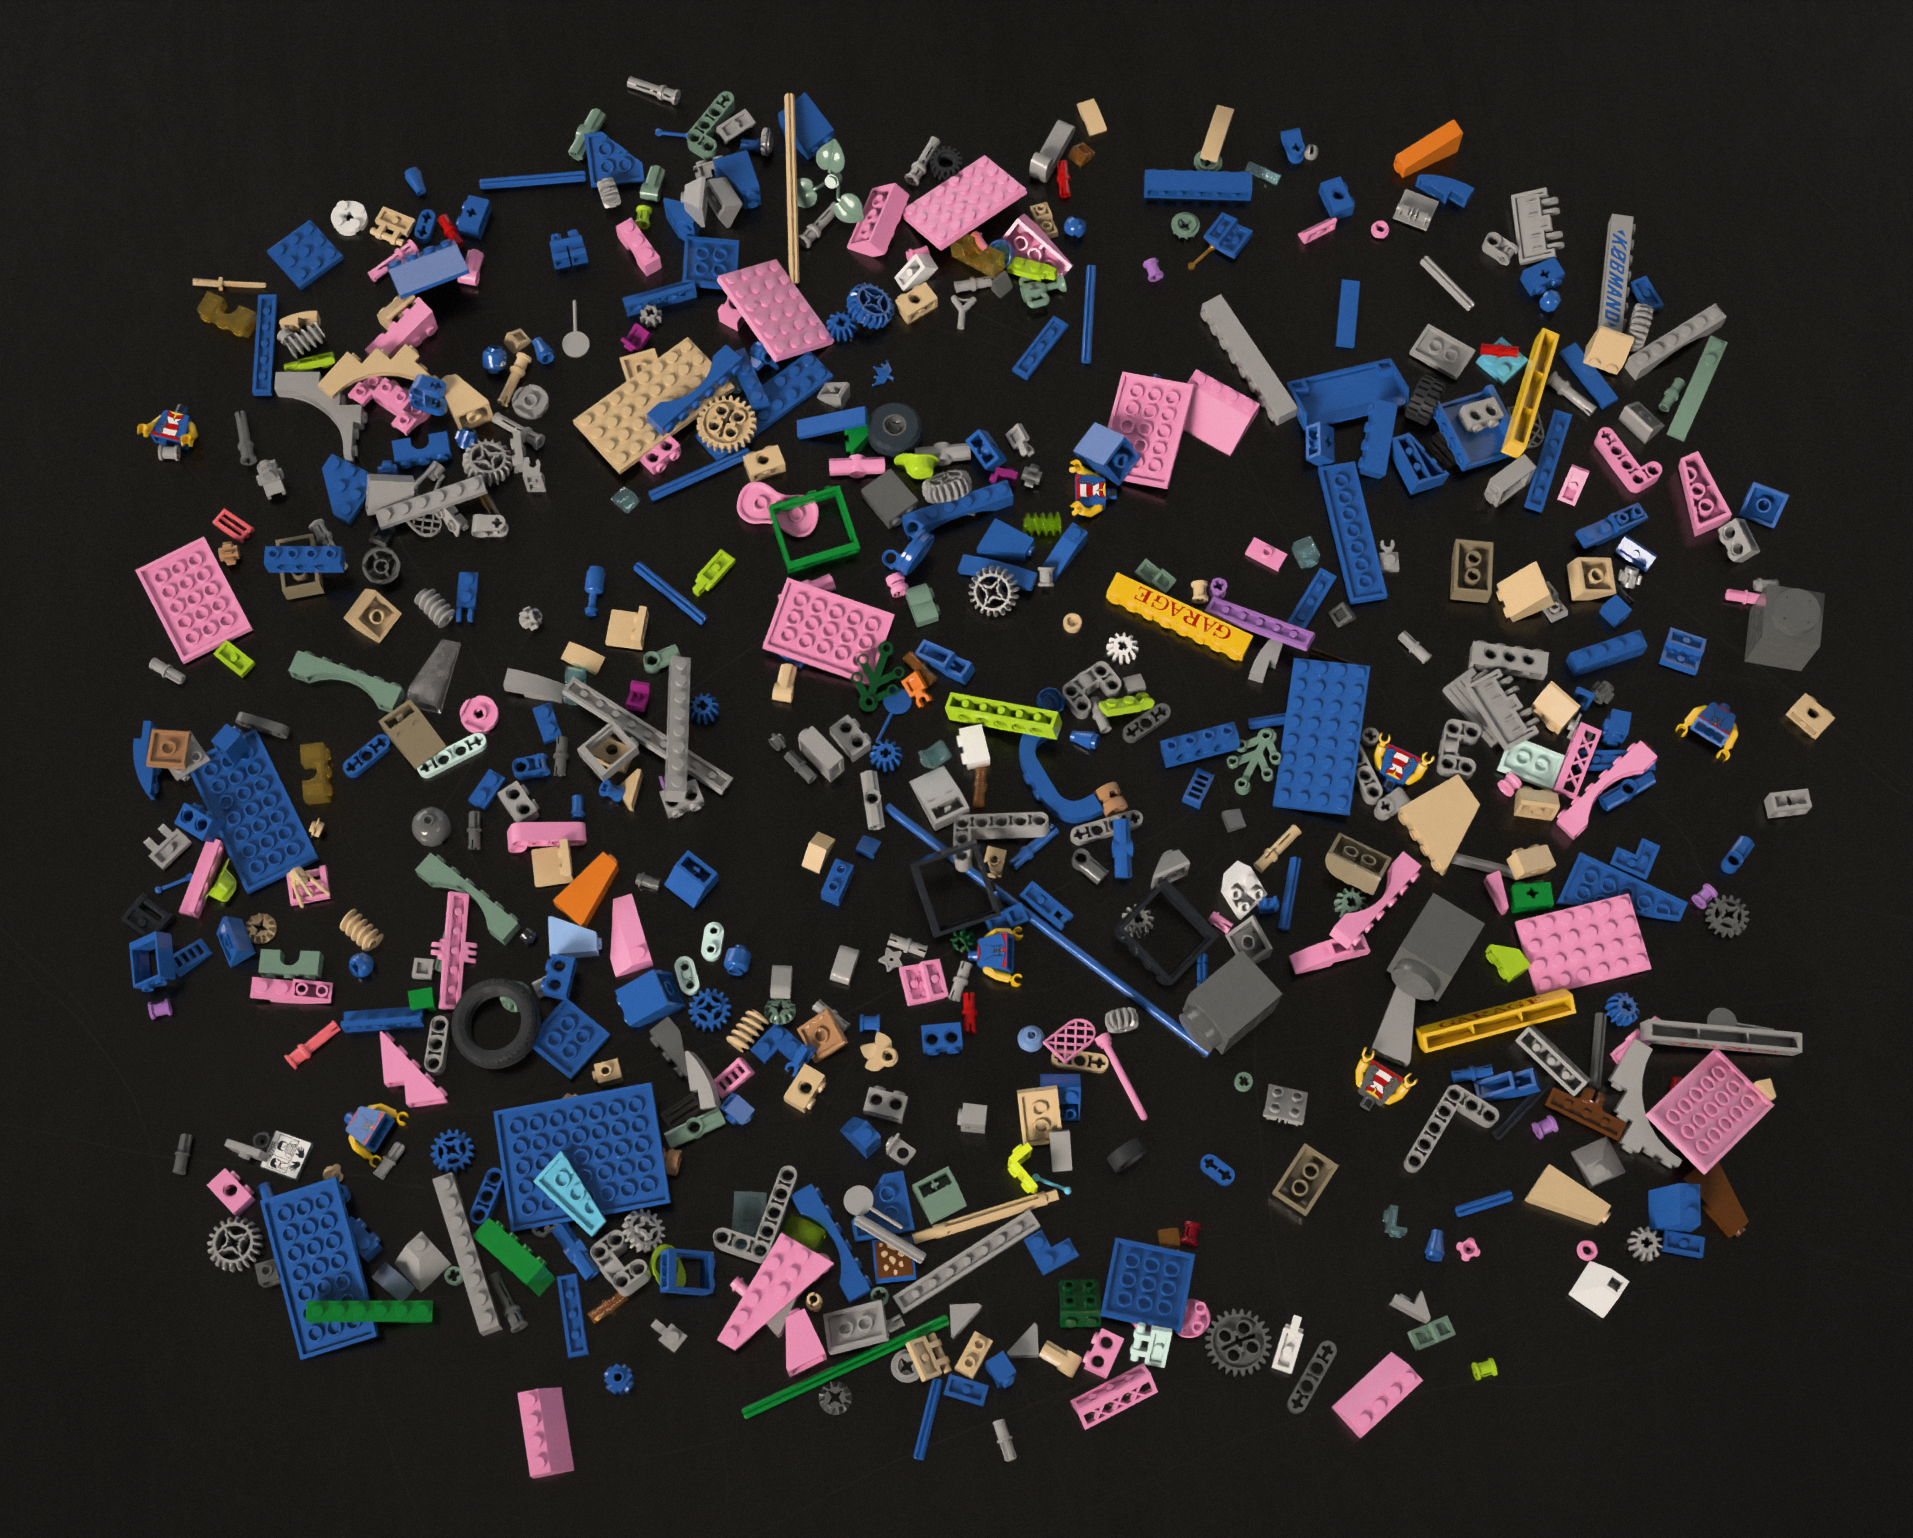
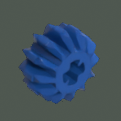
(834, 323)
(703, 715)
(879, 753)
(1622, 1009)

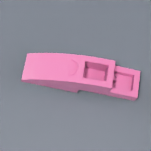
(1325, 954)
(291, 991)

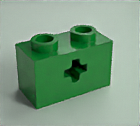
(1524, 903)

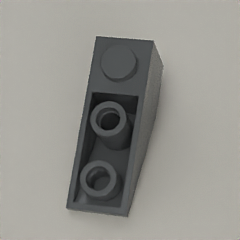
(671, 1042)

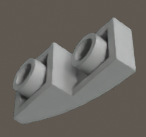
(1558, 610)

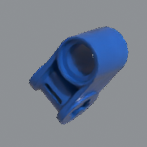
(1293, 145)
(532, 766)

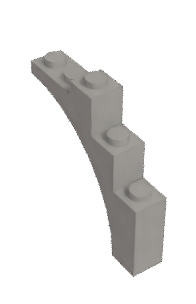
(346, 417)
(1639, 1133)

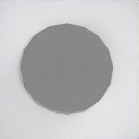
(530, 402)

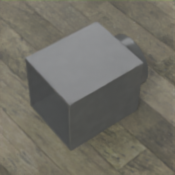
(1786, 641)
(1434, 949)
(1229, 1004)

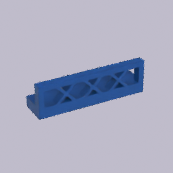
(660, 297)
(382, 1019)

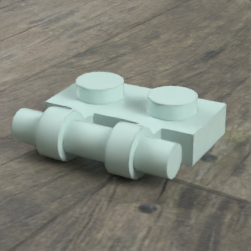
(1157, 1346)

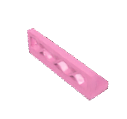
(1570, 755)
(202, 879)
(1113, 1392)

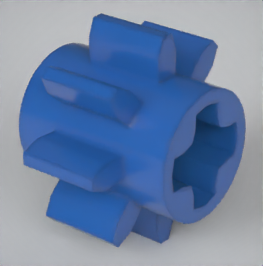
(466, 437)
(388, 468)

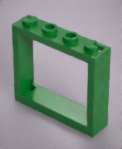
(821, 557)

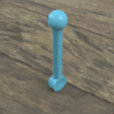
(1067, 1190)

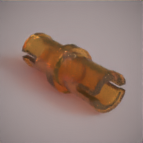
(917, 665)
(979, 787)
(607, 1306)

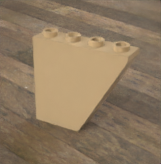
(1440, 820)

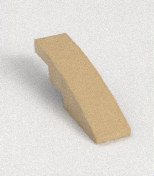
(1217, 133)

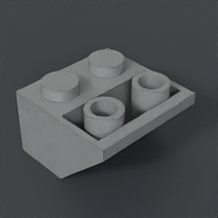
(723, 200)

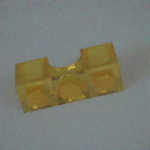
(988, 261)
(239, 322)
(318, 788)

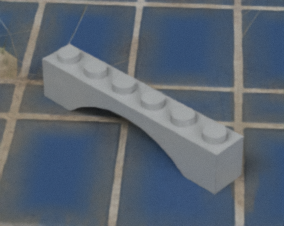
(1654, 353)

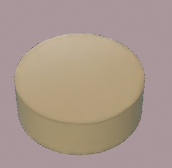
(1072, 623)

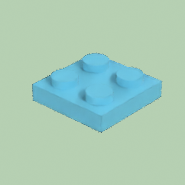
(1502, 368)

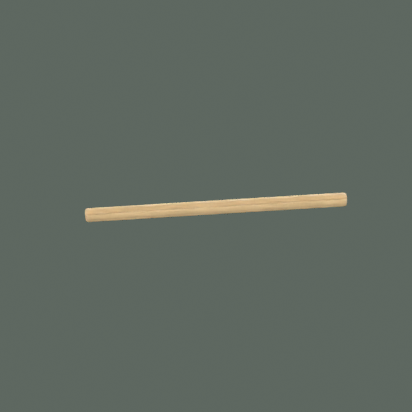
(791, 175)

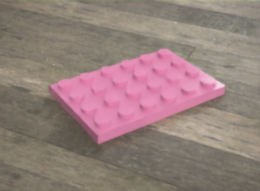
(963, 202)
(775, 310)
(1152, 418)
(193, 600)
(826, 630)
(1583, 945)
(1709, 1110)

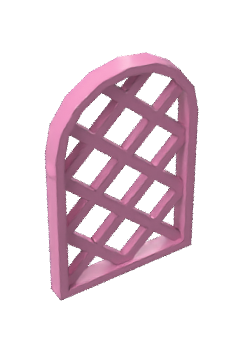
(1067, 1026)

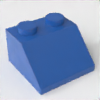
(679, 219)

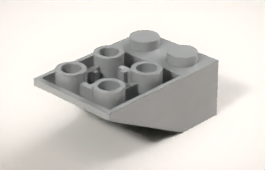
(939, 797)

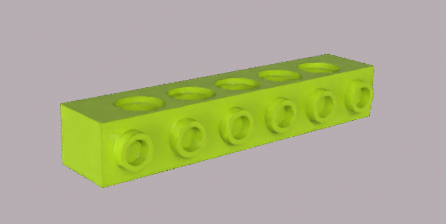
(1003, 715)

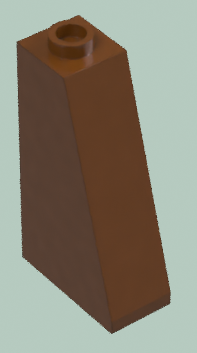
(1719, 1199)

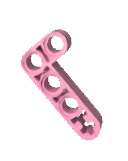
(1606, 442)
(544, 834)

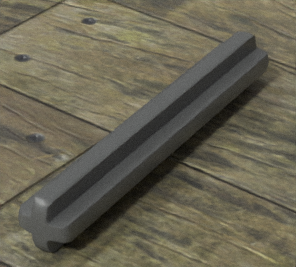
(1598, 1050)

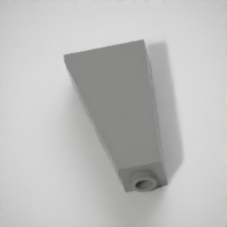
(1396, 1030)

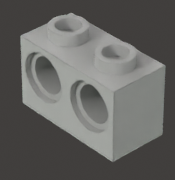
(1480, 415)
(1742, 537)
(846, 740)
(1787, 803)
(515, 806)
(680, 808)
(884, 1110)

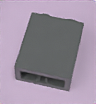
(889, 498)

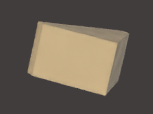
(817, 852)

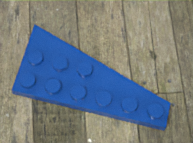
(1597, 881)

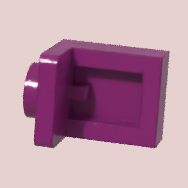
(636, 338)
(1004, 474)
(638, 696)

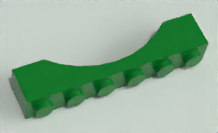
(369, 1311)

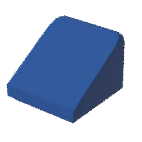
(868, 846)

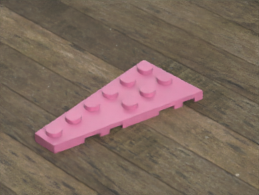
(778, 1282)

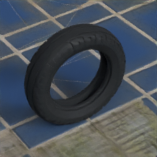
(519, 1046)

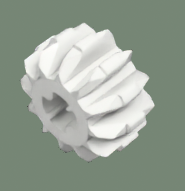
(1122, 655)

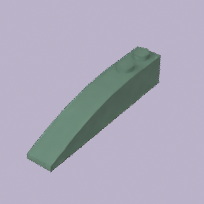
(1697, 388)

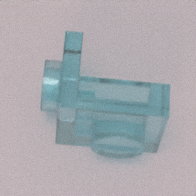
(935, 755)
(1390, 1218)

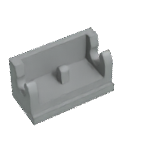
(735, 126)
(533, 477)

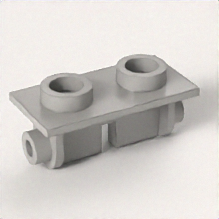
(704, 168)
(453, 522)

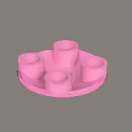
(1195, 1319)

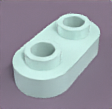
(712, 940)
(687, 976)

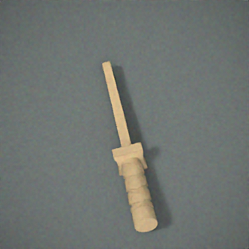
(220, 283)

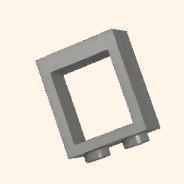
(1509, 480)
(585, 750)
(821, 753)

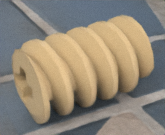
(359, 931)
(747, 1030)

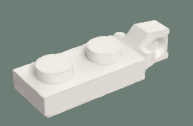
(1288, 1346)

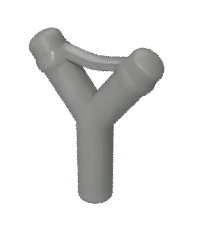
(962, 309)

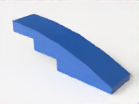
(971, 564)

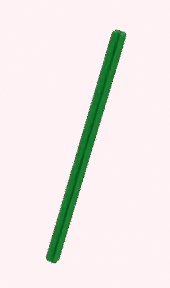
(844, 1367)

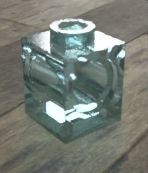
(1306, 552)

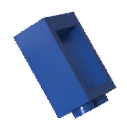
(140, 961)
(668, 1271)

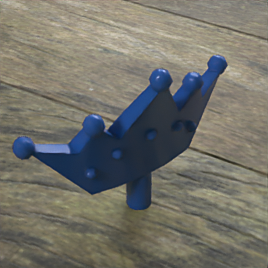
(883, 374)

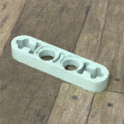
(454, 759)

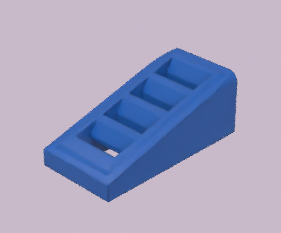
(1583, 698)
(1192, 801)
(187, 966)

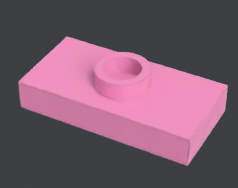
(1266, 554)

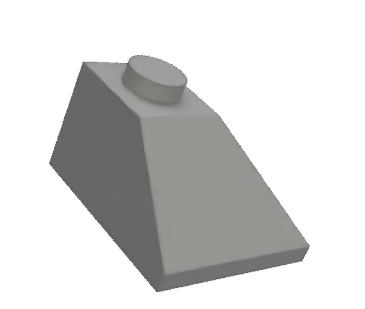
(695, 200)
(1171, 867)
(1598, 1162)
(421, 1262)

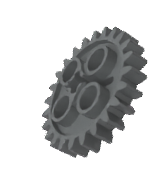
(1245, 1359)

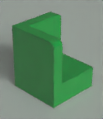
(422, 999)

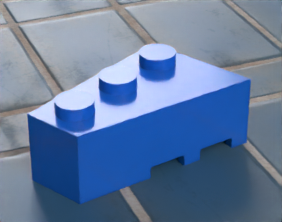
(1415, 465)

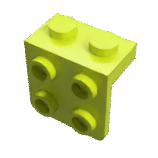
(1020, 1155)

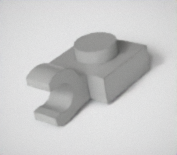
(1018, 439)
(671, 1336)

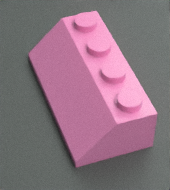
(881, 216)
(1377, 1394)
(545, 1432)

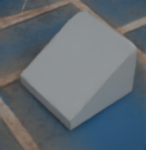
(1134, 684)

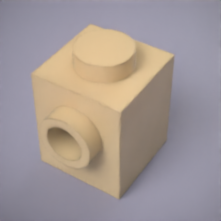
(996, 860)
(607, 1073)

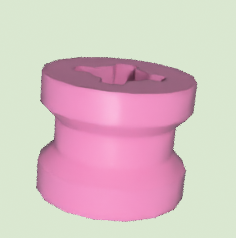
(1509, 784)

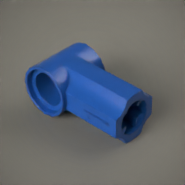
(1737, 854)

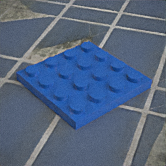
(1147, 1284)

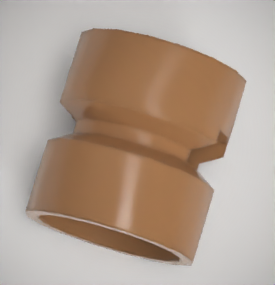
(1110, 799)
(672, 1161)

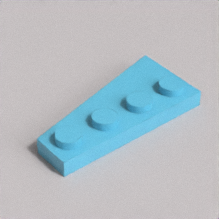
(567, 1190)

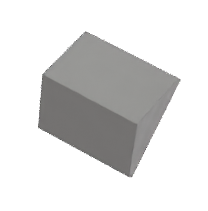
(1640, 421)
(1250, 939)

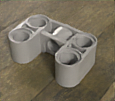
(1088, 682)
(1449, 748)
(613, 1268)

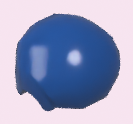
(1005, 247)
(1050, 699)

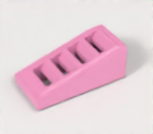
(1495, 887)
(736, 1082)

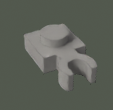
(1388, 560)

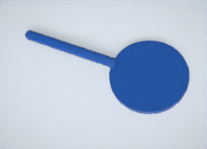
(895, 705)

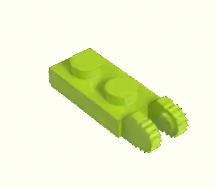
(1126, 705)

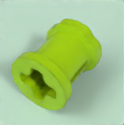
(643, 216)
(1484, 1368)

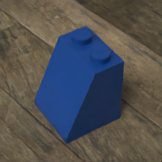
(811, 126)
(741, 176)
(1107, 453)
(649, 998)
(1674, 1208)

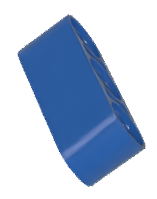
(487, 1187)

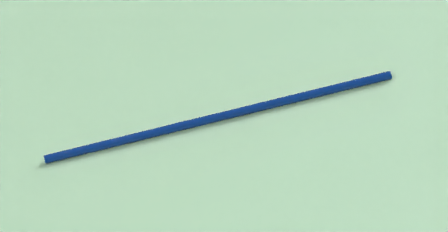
(1052, 933)

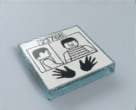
(287, 1155)

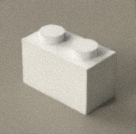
(974, 747)

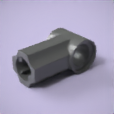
(1090, 868)

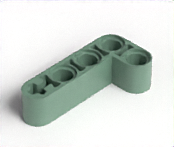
(723, 106)

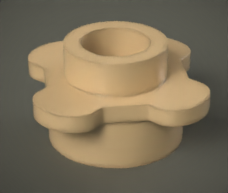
(316, 828)
(333, 1171)

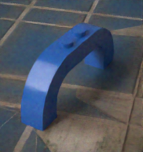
(1063, 809)

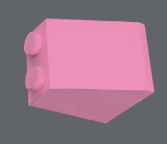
(802, 1343)

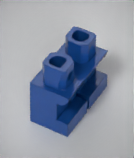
(561, 247)

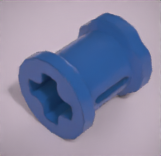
(611, 790)
(870, 1023)

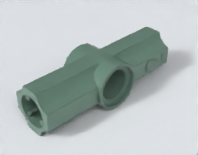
(591, 125)
(682, 1133)

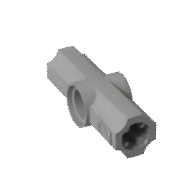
(946, 453)
(873, 810)

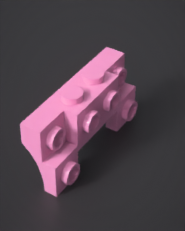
(391, 397)

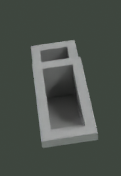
(1266, 658)
(533, 686)
(702, 1082)

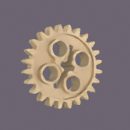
(742, 429)

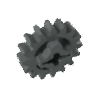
(1730, 924)

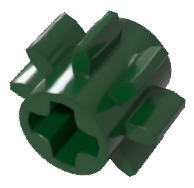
(963, 940)

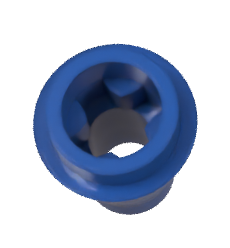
(415, 180)
(543, 351)
(1087, 739)
(1435, 1247)

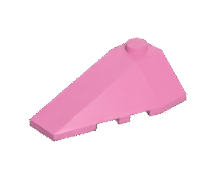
(1035, 245)
(628, 941)

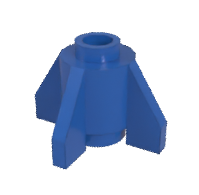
(760, 356)

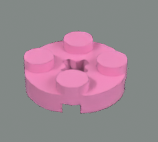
(475, 705)

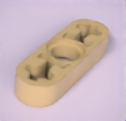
(1093, 1069)

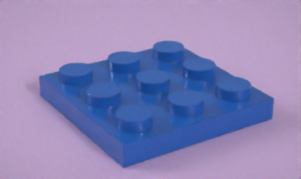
(305, 254)
(707, 259)
(569, 1039)

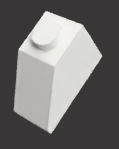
(916, 271)

